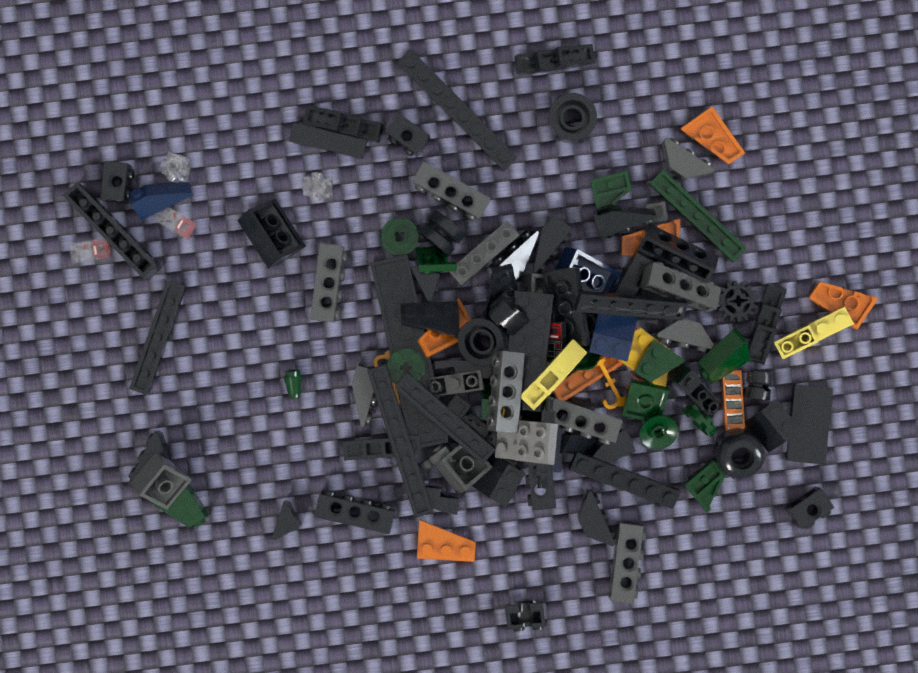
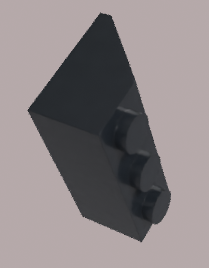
(271, 233)

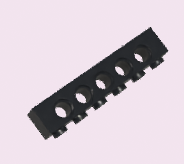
(112, 231)

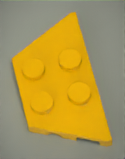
(639, 345)

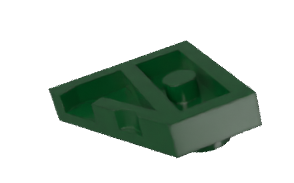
(609, 188)
(432, 260)
(656, 362)
(705, 484)

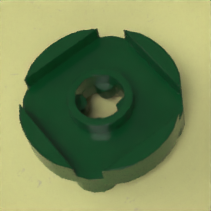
(398, 226)
(397, 360)
(701, 421)

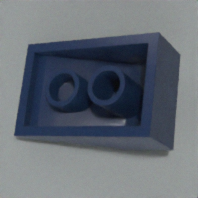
(594, 274)
(613, 336)

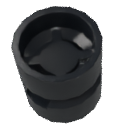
(758, 385)

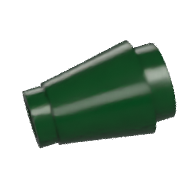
(293, 383)

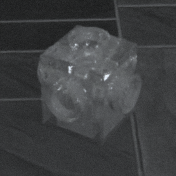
(175, 167)
(317, 186)

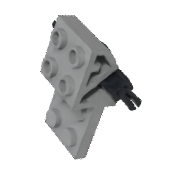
(533, 443)

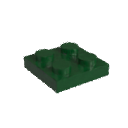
(644, 400)

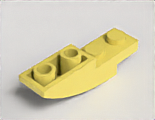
(813, 332)
(553, 374)

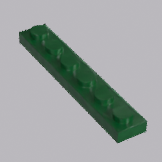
(697, 216)

